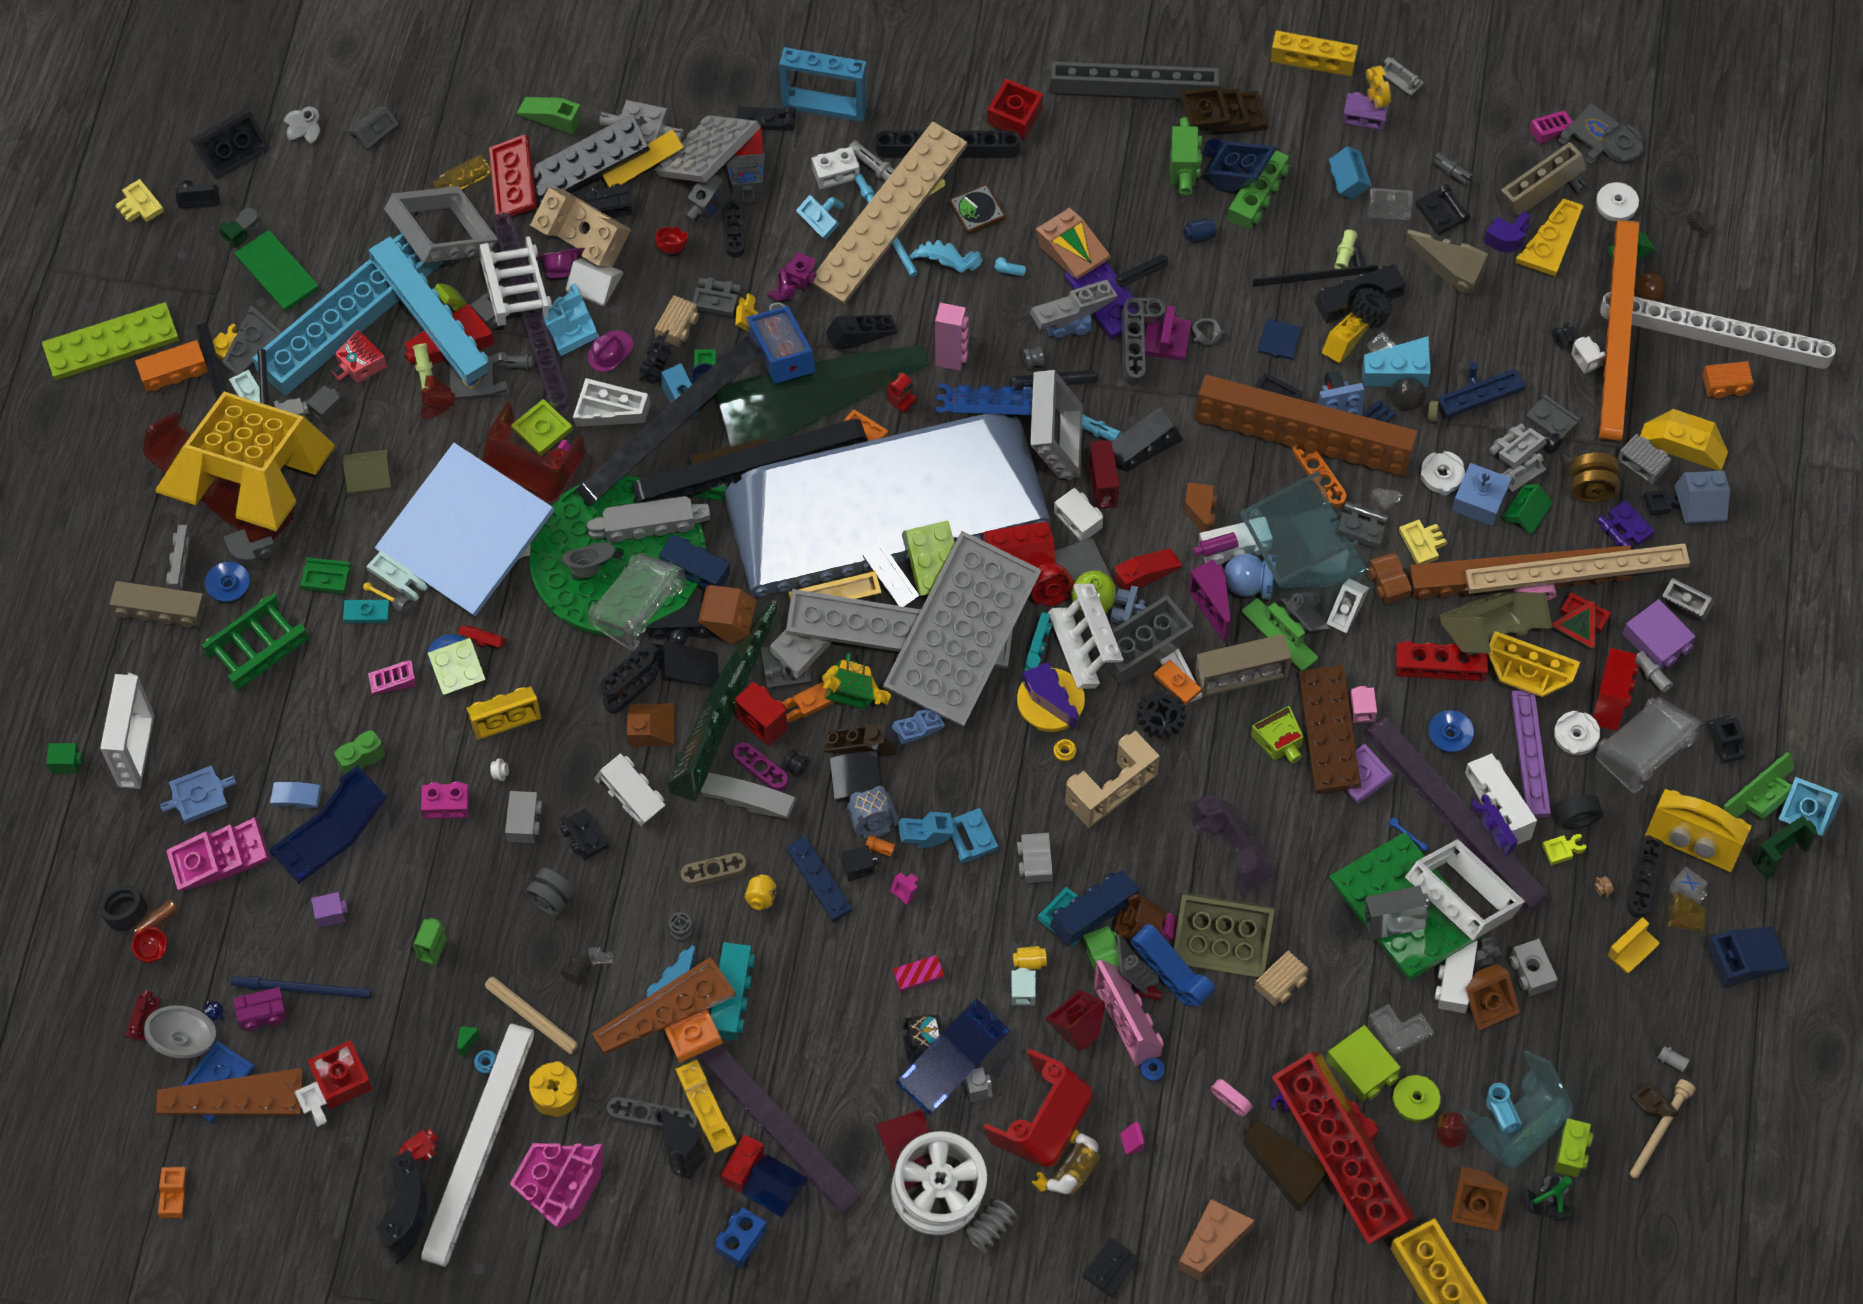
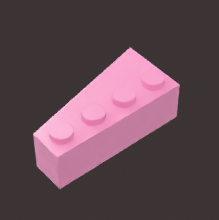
(951, 336)

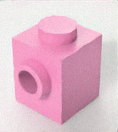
(1363, 704)

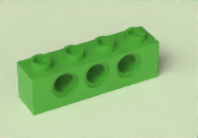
(1247, 215)

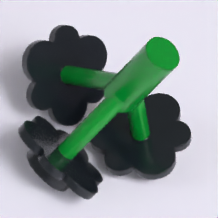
(1552, 1190)

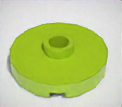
(1413, 1109)

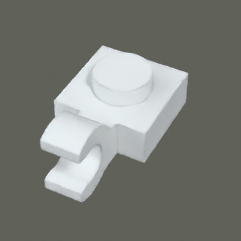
(311, 1100)

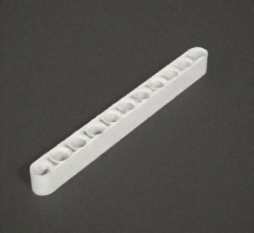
(1727, 332)
(477, 1145)

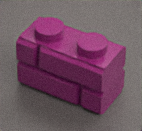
(260, 1009)

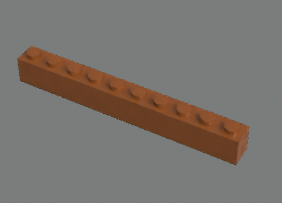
(1449, 577)

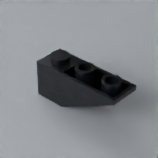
(859, 329)
(683, 619)

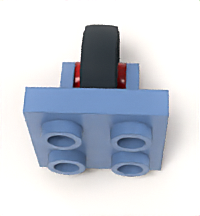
(1341, 395)

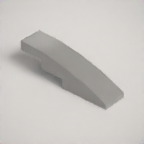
(749, 795)

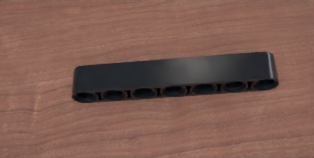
(978, 139)

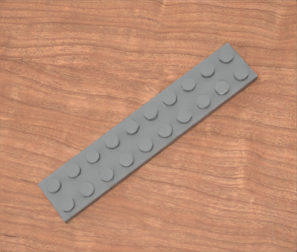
(857, 622)

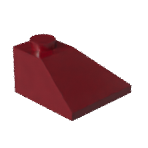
(1078, 1019)

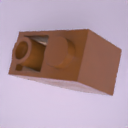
(1199, 503)

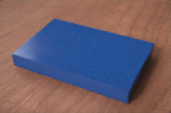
(217, 1065)

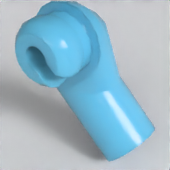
(1008, 268)

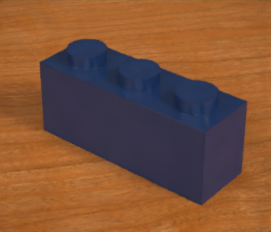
(696, 562)

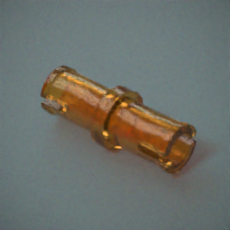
(157, 916)

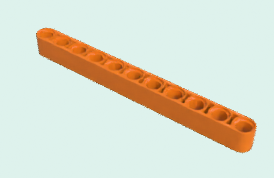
(1619, 330)

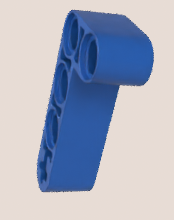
(1171, 969)

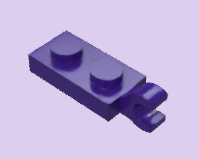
(1496, 824)

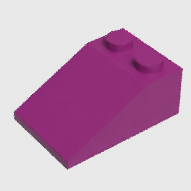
(1209, 592)

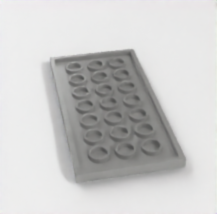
(962, 628)

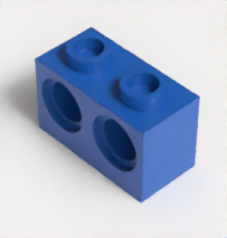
(746, 1239)

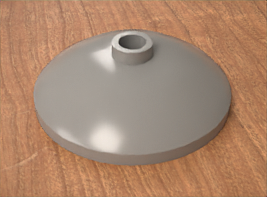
(179, 1031)

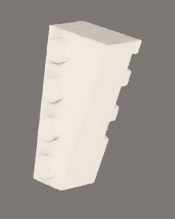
(1490, 779)

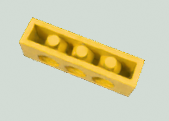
(1313, 53)

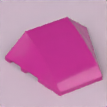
(559, 1179)

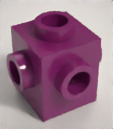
(801, 271)

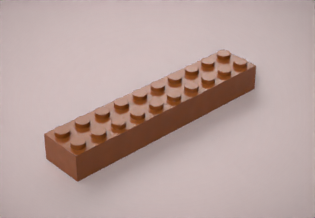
(1305, 424)

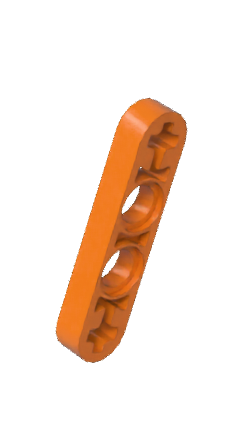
(1324, 471)

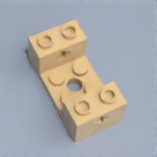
(564, 215)
(1139, 767)

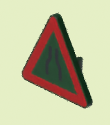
(1579, 624)

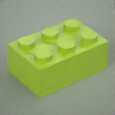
(928, 552)

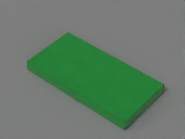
(276, 271)

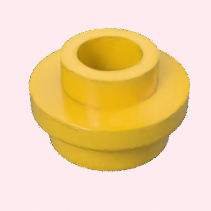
(1065, 744)

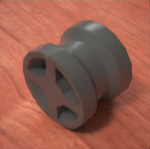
(1033, 357)

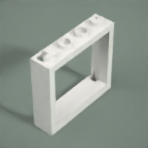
(127, 731)
(1478, 875)

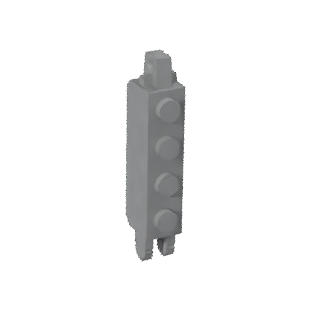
(648, 519)

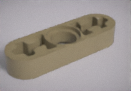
(705, 864)

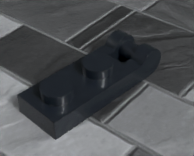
(769, 117)

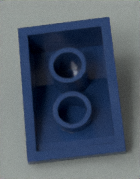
(1239, 164)

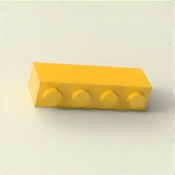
(855, 587)

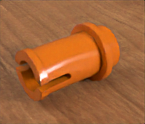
(880, 846)

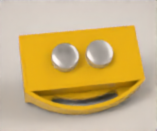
(1698, 829)

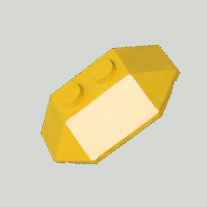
(1687, 438)
(1530, 666)

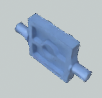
(198, 794)

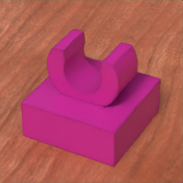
(904, 887)

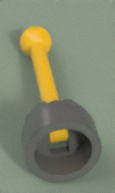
(400, 604)

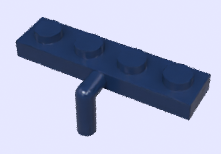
(1480, 392)

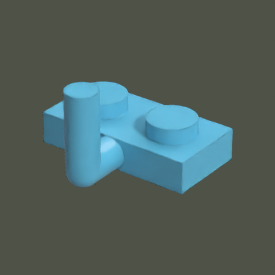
(819, 216)

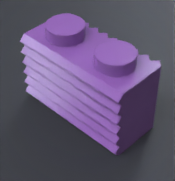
(1363, 113)

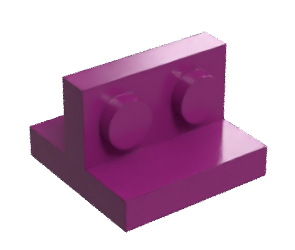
(1168, 337)

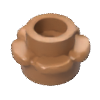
(1603, 886)

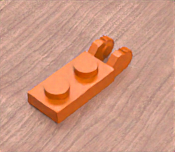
(807, 702)

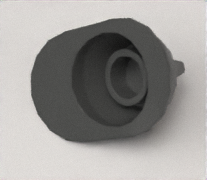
(587, 560)

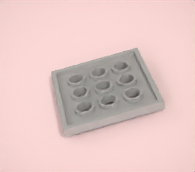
(707, 148)

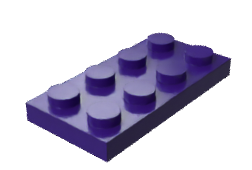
(1110, 315)

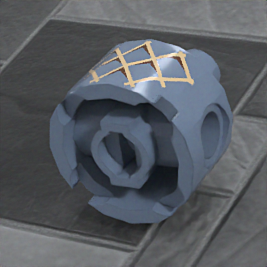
(872, 812)

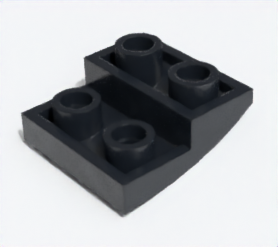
(855, 773)

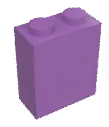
(1659, 635)

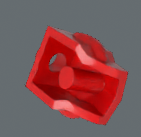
(421, 1145)

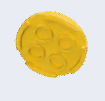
(1041, 718)

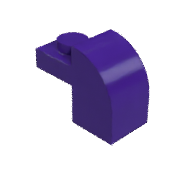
(1508, 237)

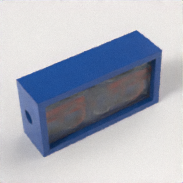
(782, 344)

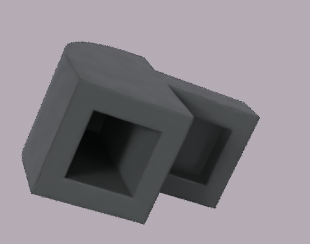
(248, 553)

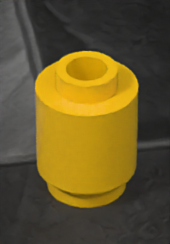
(1030, 958)

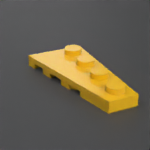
(1552, 239)

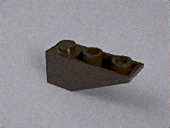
(862, 739)

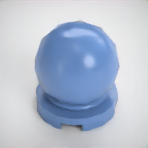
(1248, 576)

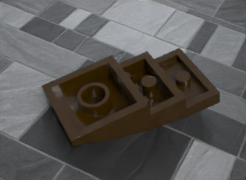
(1224, 109)

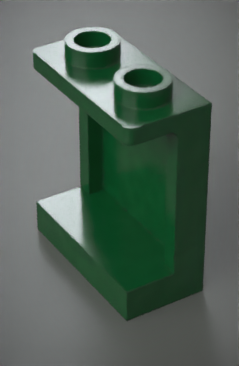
(1769, 853)

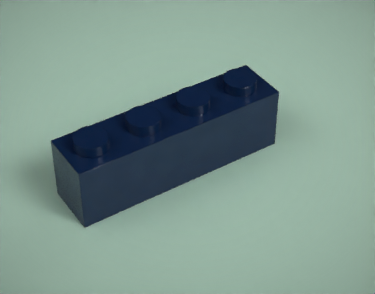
(1093, 908)

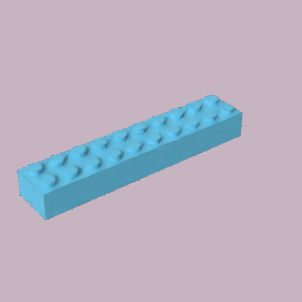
(332, 322)

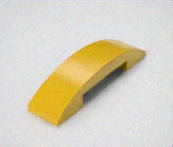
(705, 1107)

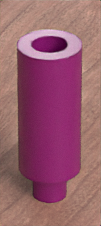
(1216, 545)

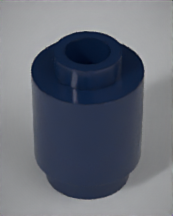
(1200, 230)

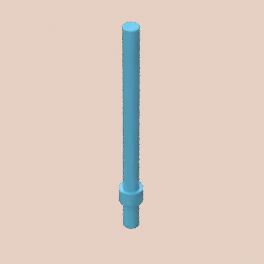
(867, 194)

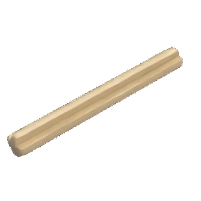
(531, 1015)

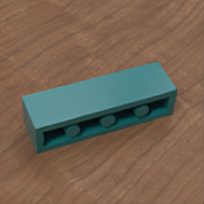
(735, 966)

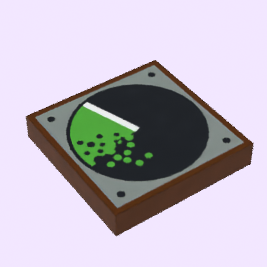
(977, 209)

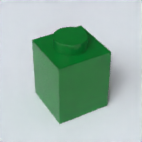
(64, 758)

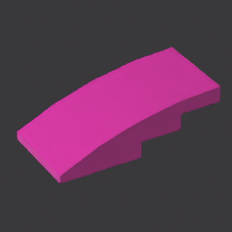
(218, 854)

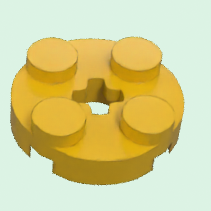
(1379, 89)

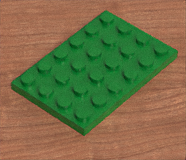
(1385, 872)

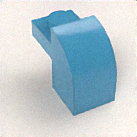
(926, 832)

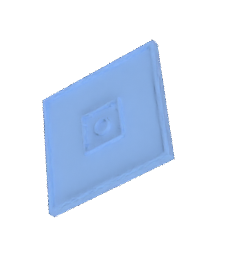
(465, 529)

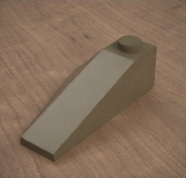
(1458, 265)

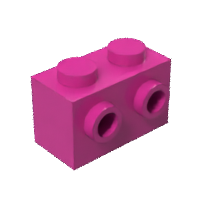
(445, 800)

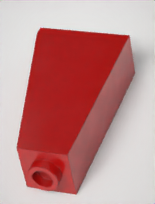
(473, 327)

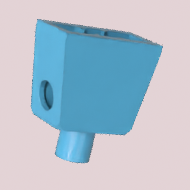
(674, 383)

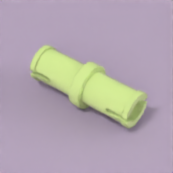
(1345, 249)
(423, 364)

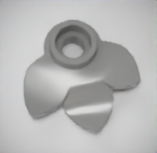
(300, 126)

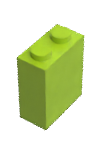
(1363, 1064)

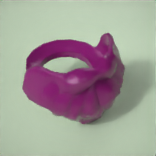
(784, 290)

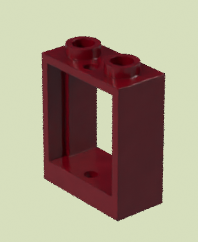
(1103, 474)

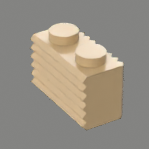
(677, 319)
(1282, 979)

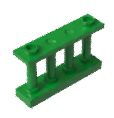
(258, 662)

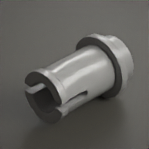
(1673, 1059)

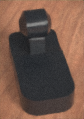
(197, 196)

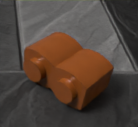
(1389, 578)

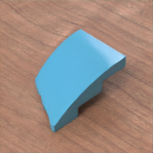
(570, 322)

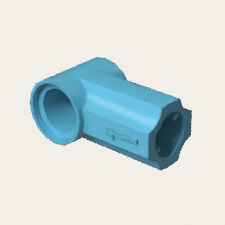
(1503, 1109)

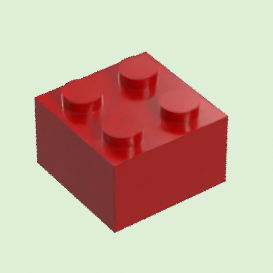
(1015, 108)
(761, 713)
(340, 1074)

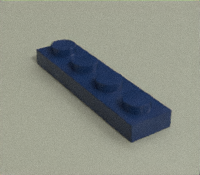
(819, 879)

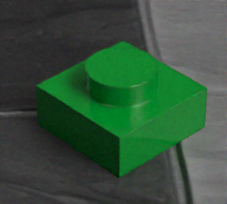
(705, 356)

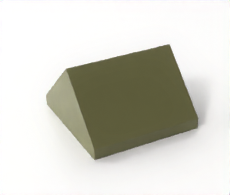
(367, 472)

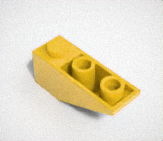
(1344, 337)

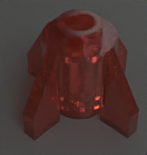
(436, 397)

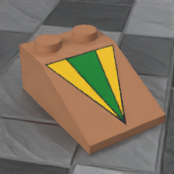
(1071, 243)

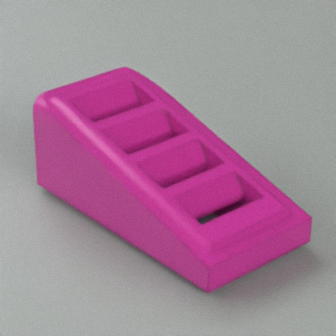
(1543, 136)
(402, 683)

